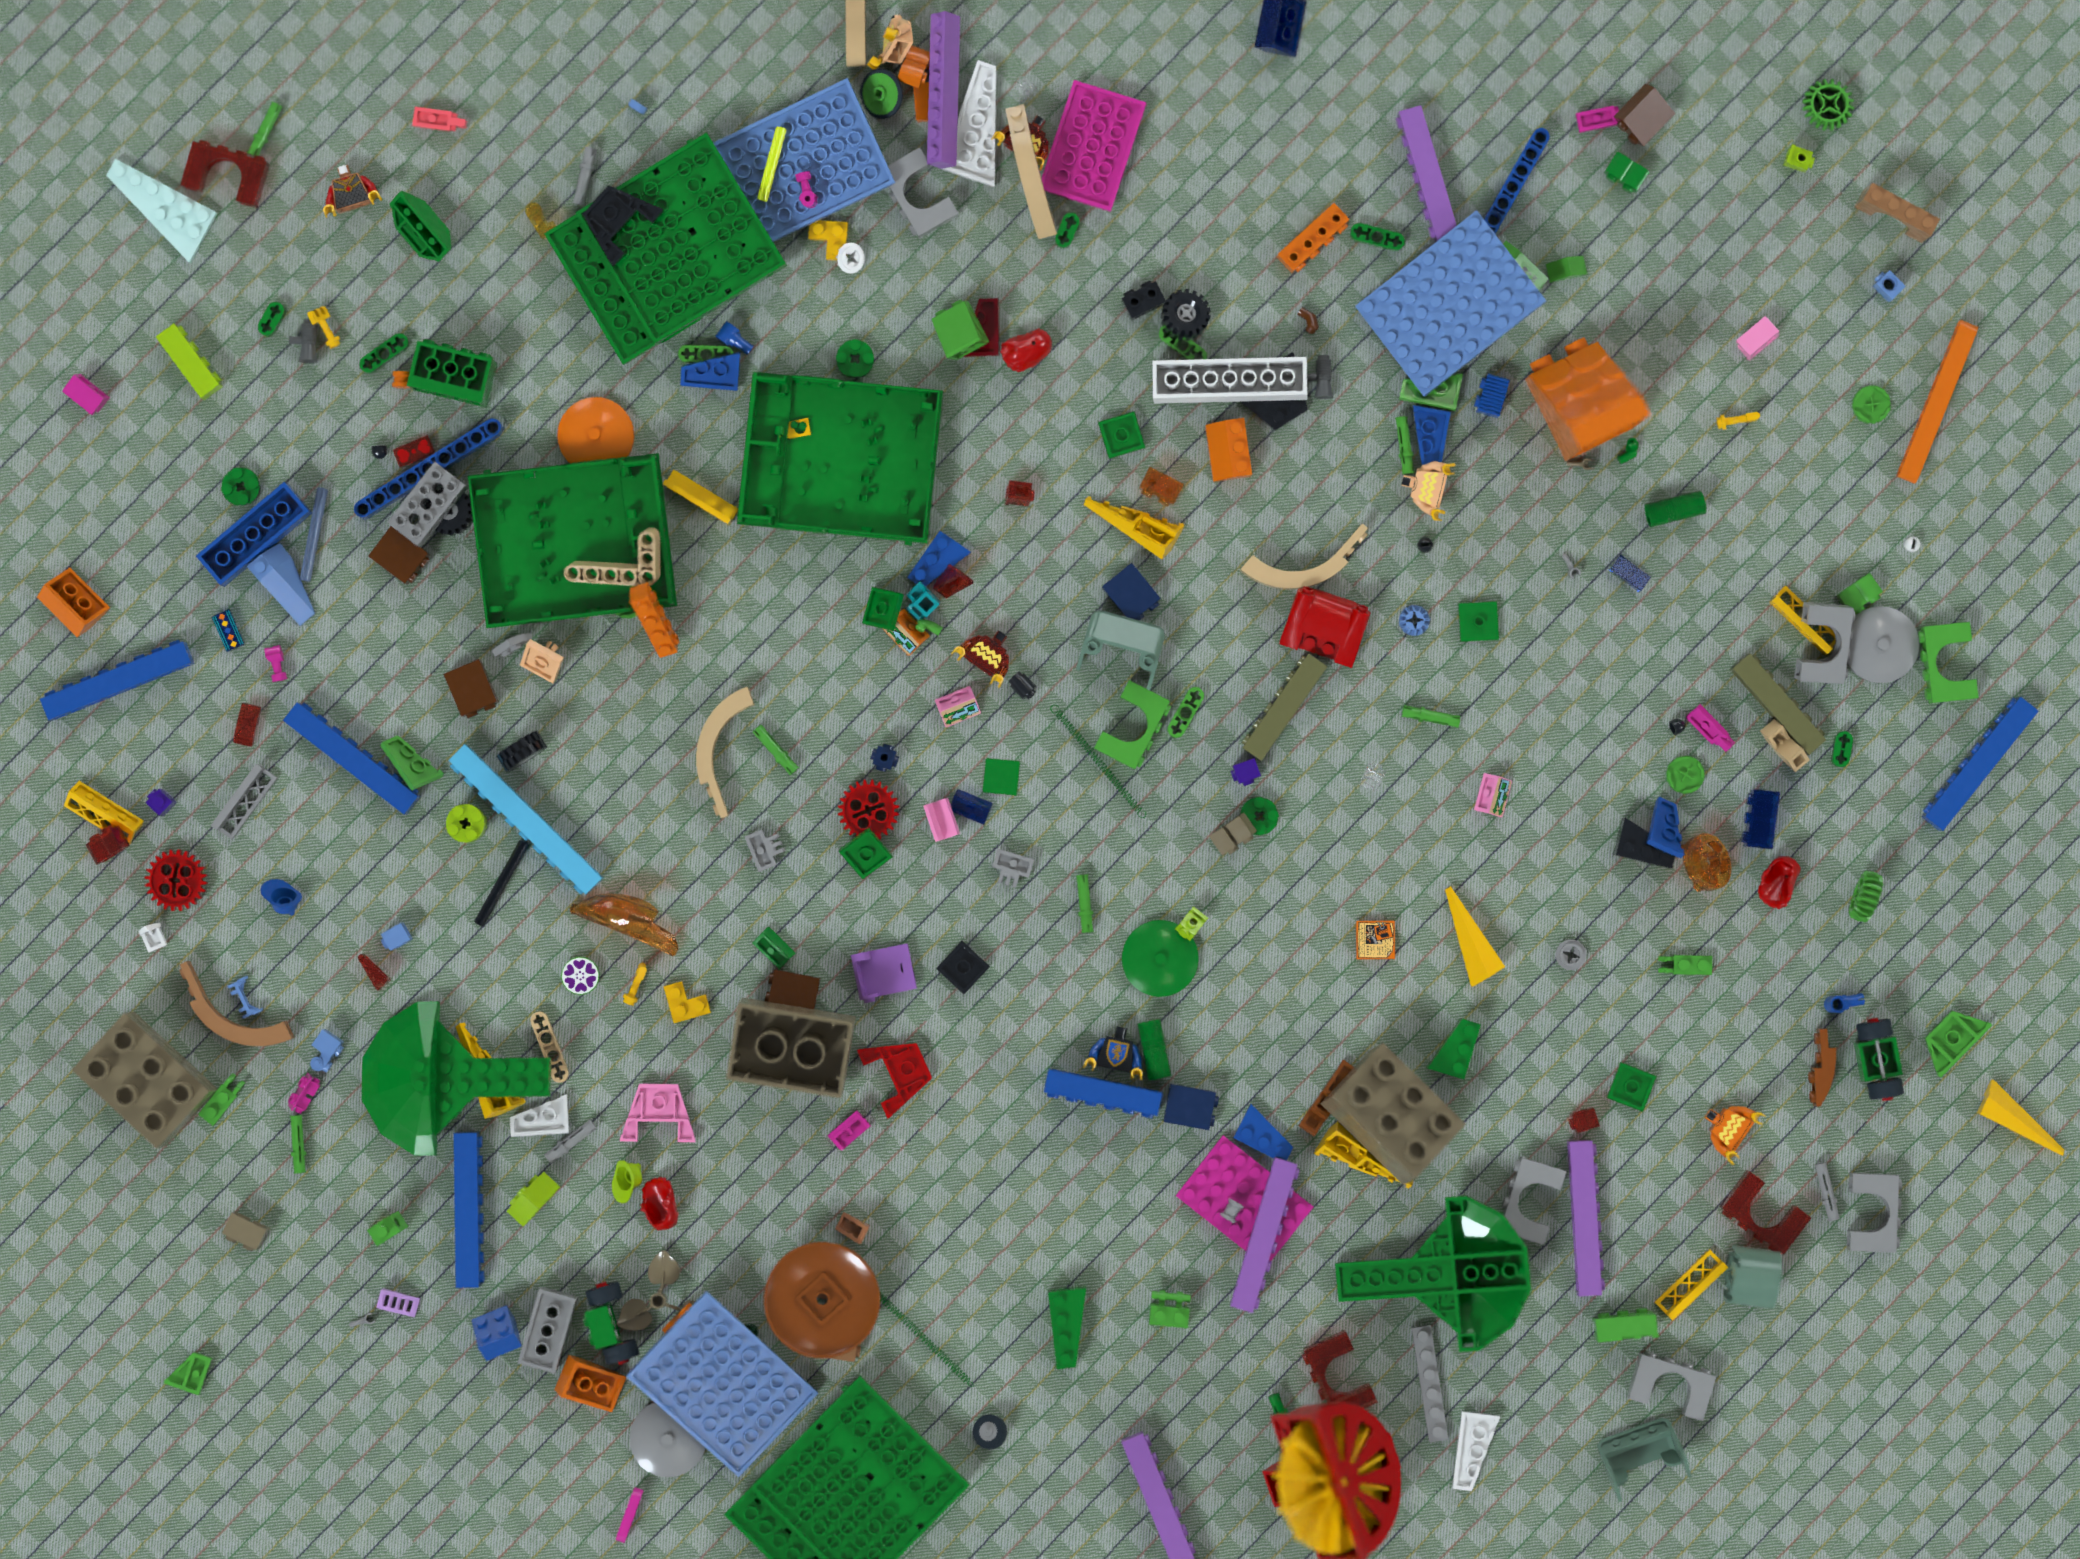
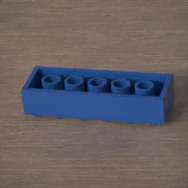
(254, 534)
(1103, 1092)

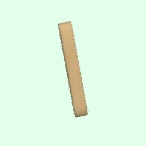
(553, 1045)

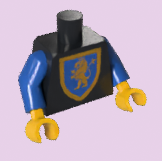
(1116, 1054)

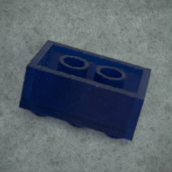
(1280, 26)
(1760, 819)

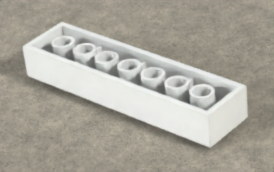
(1230, 380)

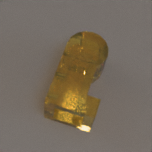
(535, 215)

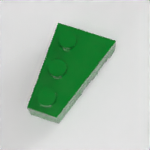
(1456, 1050)

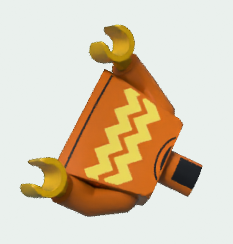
(1730, 1128)

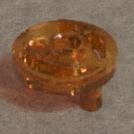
(1696, 857)

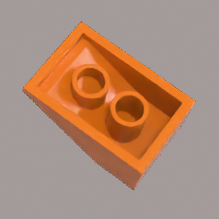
(589, 1383)

